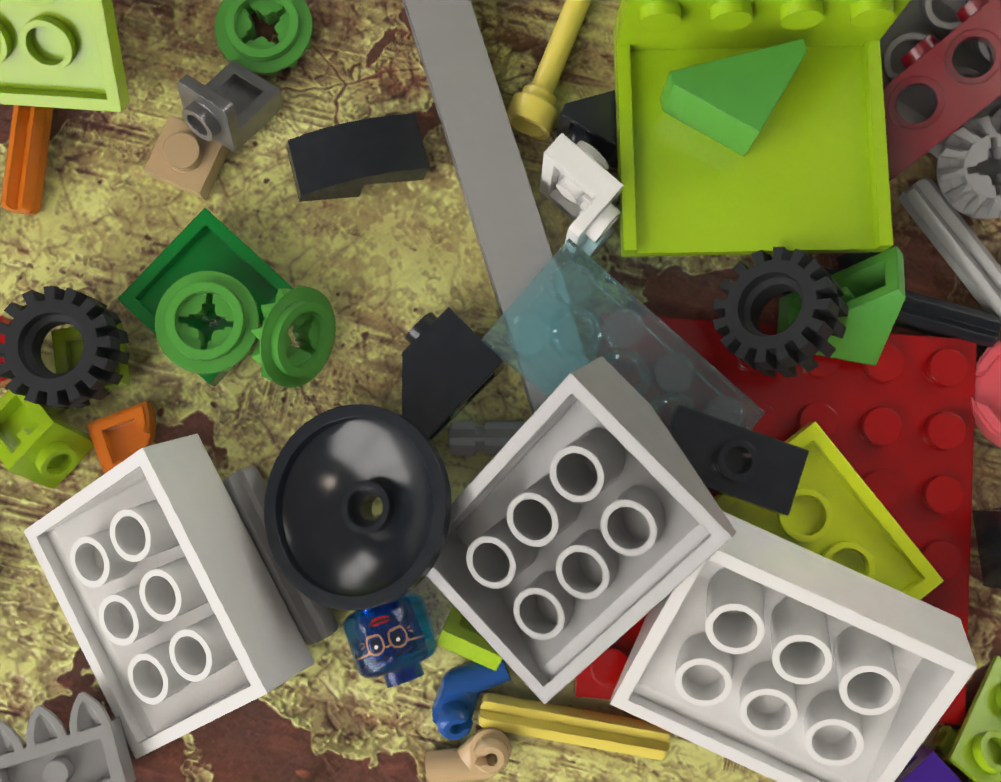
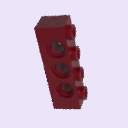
(956, 95)

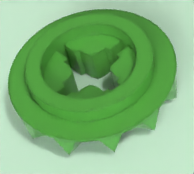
(236, 33)
(189, 300)
(313, 330)

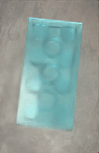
(583, 313)

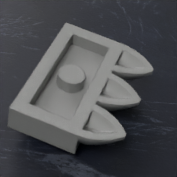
(88, 753)

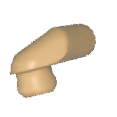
(475, 759)

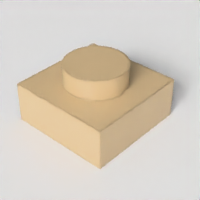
(185, 159)

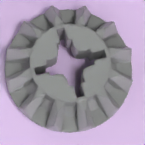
(964, 149)

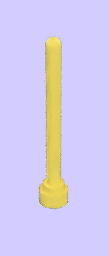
(534, 107)

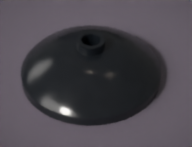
(323, 501)

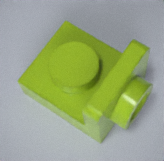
(38, 441)

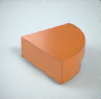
(123, 433)

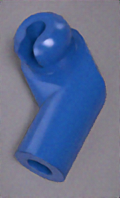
(459, 694)

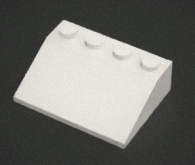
(167, 594)
(795, 664)

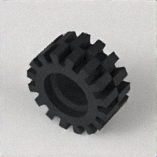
(804, 336)
(25, 339)

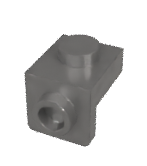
(229, 105)

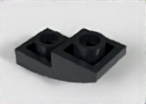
(357, 153)

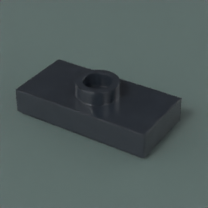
(739, 460)

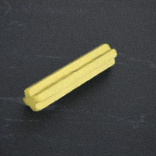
(573, 726)

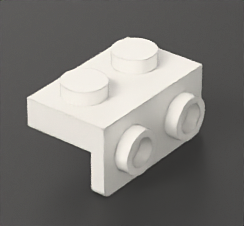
(581, 187)

